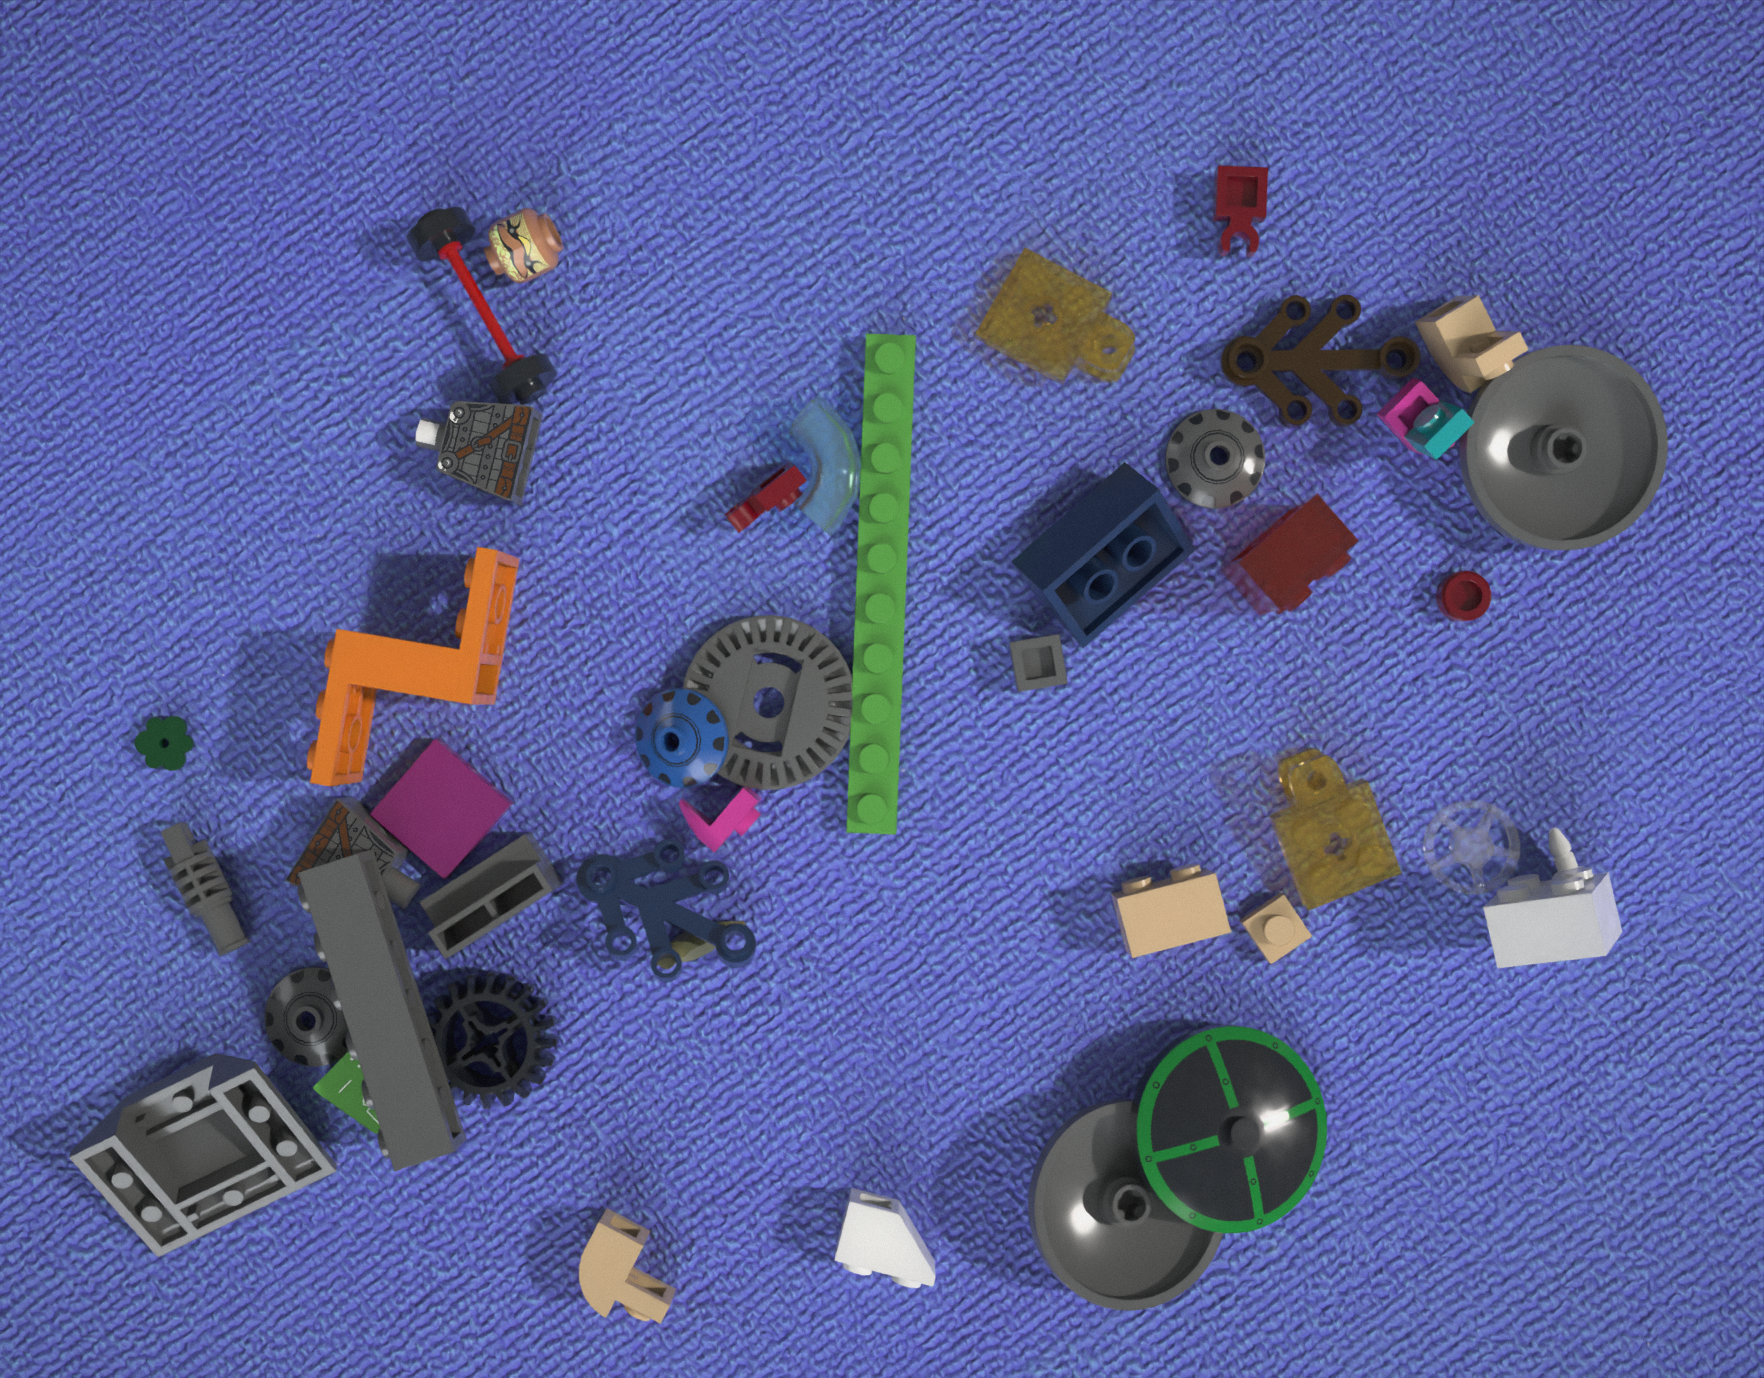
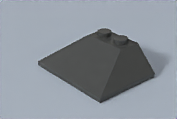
(199, 1151)

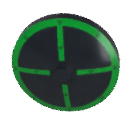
(1228, 1128)

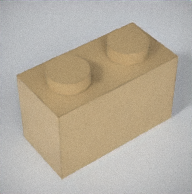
(1170, 910)

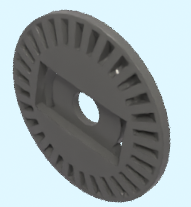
(815, 707)

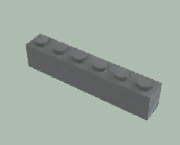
(381, 1009)

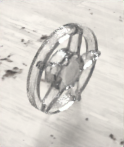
(1472, 847)

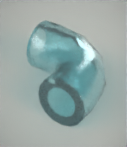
(833, 463)

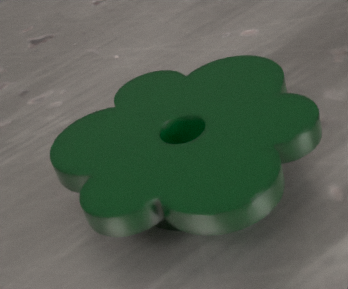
(153, 743)

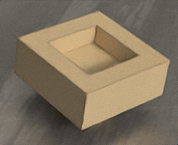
(1275, 928)

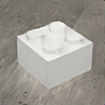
(1553, 918)

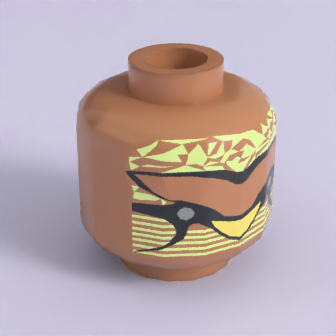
(523, 245)

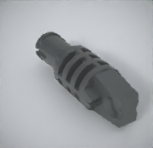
(203, 887)

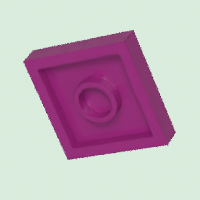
(441, 808)

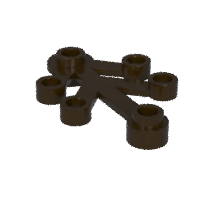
(1309, 361)

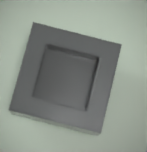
(1038, 663)

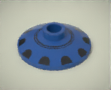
(700, 733)

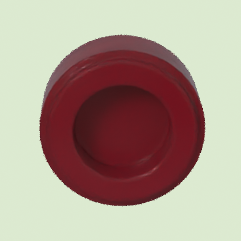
(1463, 596)

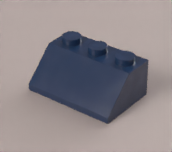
(1104, 554)

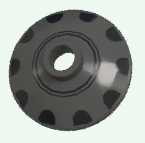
(1197, 476)
(300, 992)

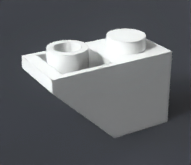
(883, 1239)

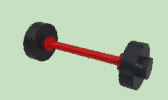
(441, 236)

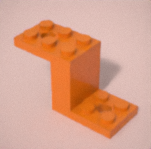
(368, 662)

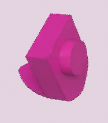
(1405, 407)
(735, 817)

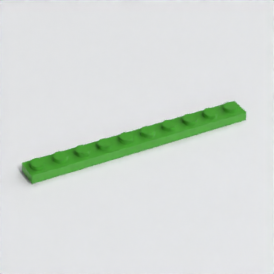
(881, 584)

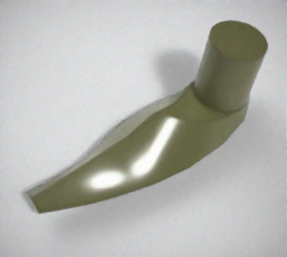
(690, 947)

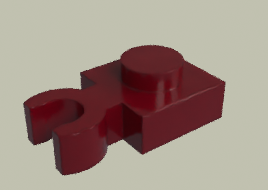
(1239, 200)
(778, 490)

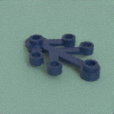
(659, 905)

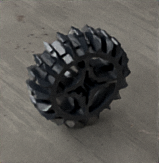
(500, 1055)

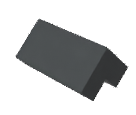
(490, 894)

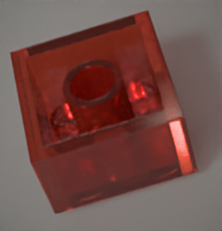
(1289, 556)

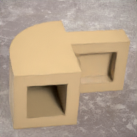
(1467, 343)
(609, 1273)

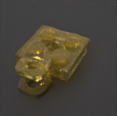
(1074, 338)
(1318, 810)

